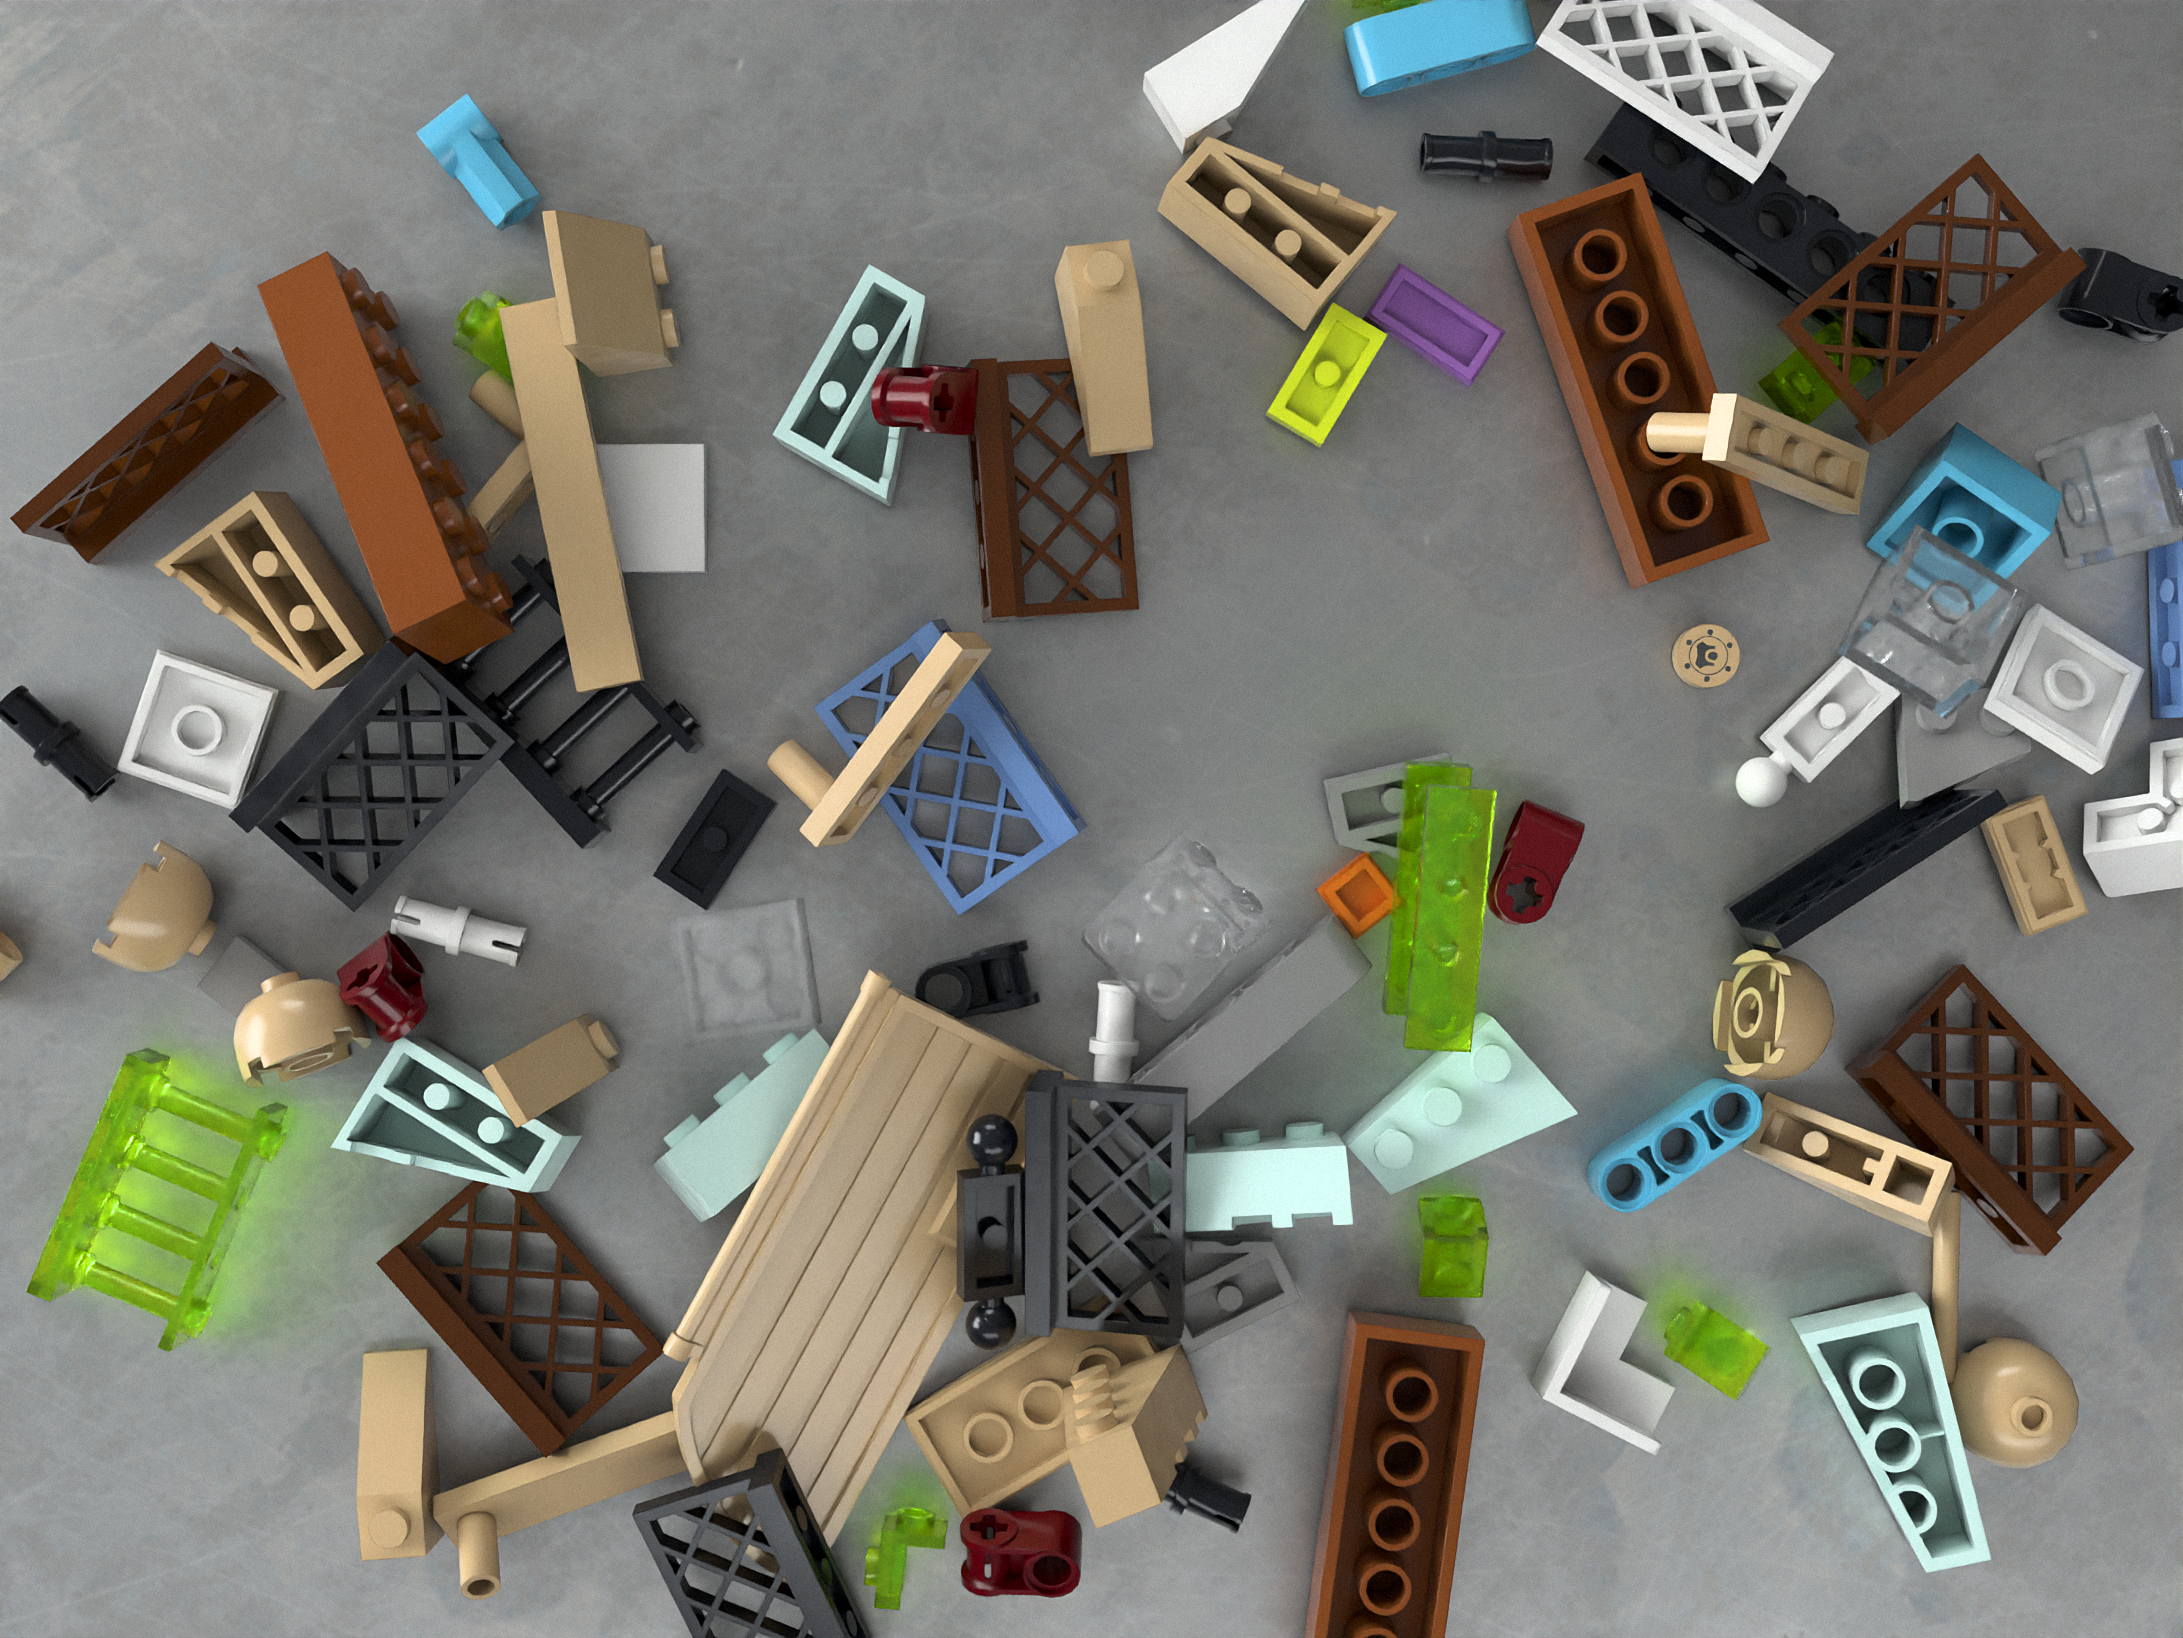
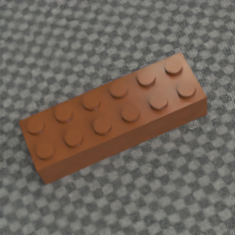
(1621, 355)
(387, 459)
(1395, 1478)

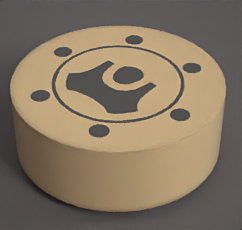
(1706, 656)

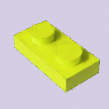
(1326, 374)

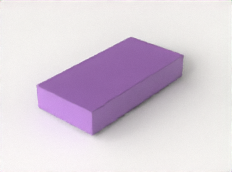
(1434, 325)

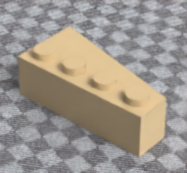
(1130, 1431)

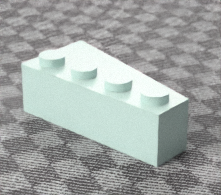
(1898, 1407)

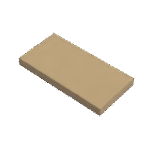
(1005, 1418)

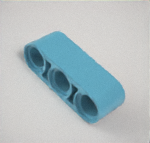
(1436, 42)
(1704, 1144)

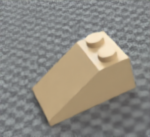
(610, 294)

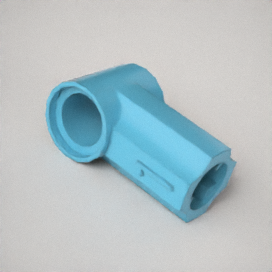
(472, 152)

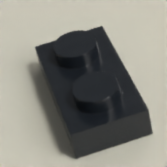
(715, 839)

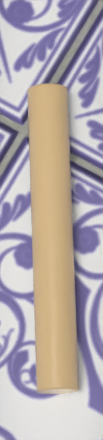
(1946, 1283)

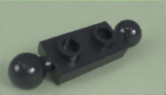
(991, 1232)

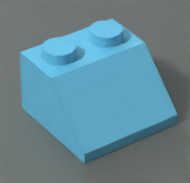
(1973, 502)

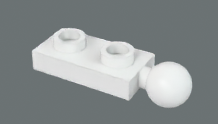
(1814, 731)

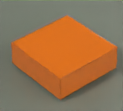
(1358, 894)

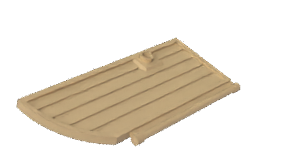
(843, 1257)

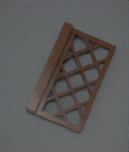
(1969, 338)
(152, 453)
(997, 505)
(1935, 1130)
(481, 1347)

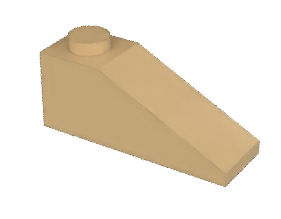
(1106, 345)
(553, 1068)
(1853, 1164)
(397, 1456)

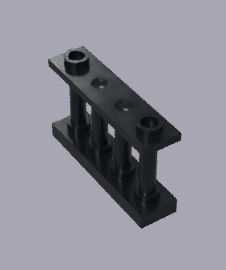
(538, 762)

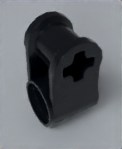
(2115, 298)
(983, 980)

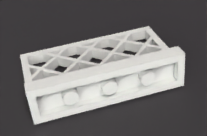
(1738, 31)

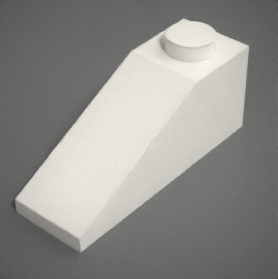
(1214, 77)

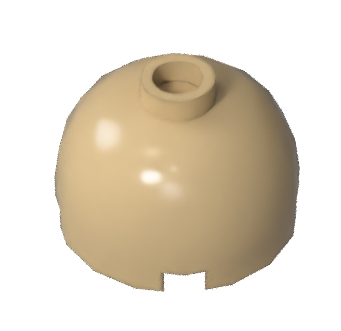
(161, 914)
(1772, 1017)
(296, 1029)
(2013, 1403)

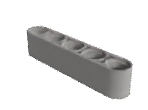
(1247, 1027)

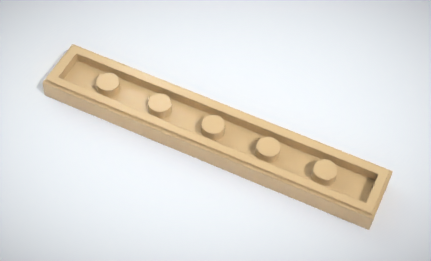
(571, 498)

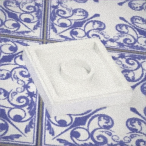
(657, 505)
(2064, 689)
(200, 730)

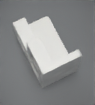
(2138, 839)
(1585, 1367)

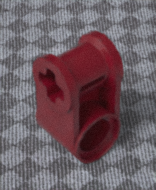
(927, 397)
(1534, 851)
(386, 986)
(1027, 1555)

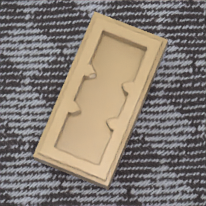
(2033, 865)

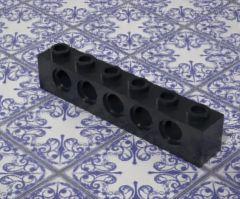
(1735, 230)

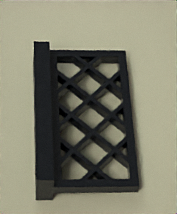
(332, 734)
(1855, 865)
(1048, 1206)
(787, 1533)

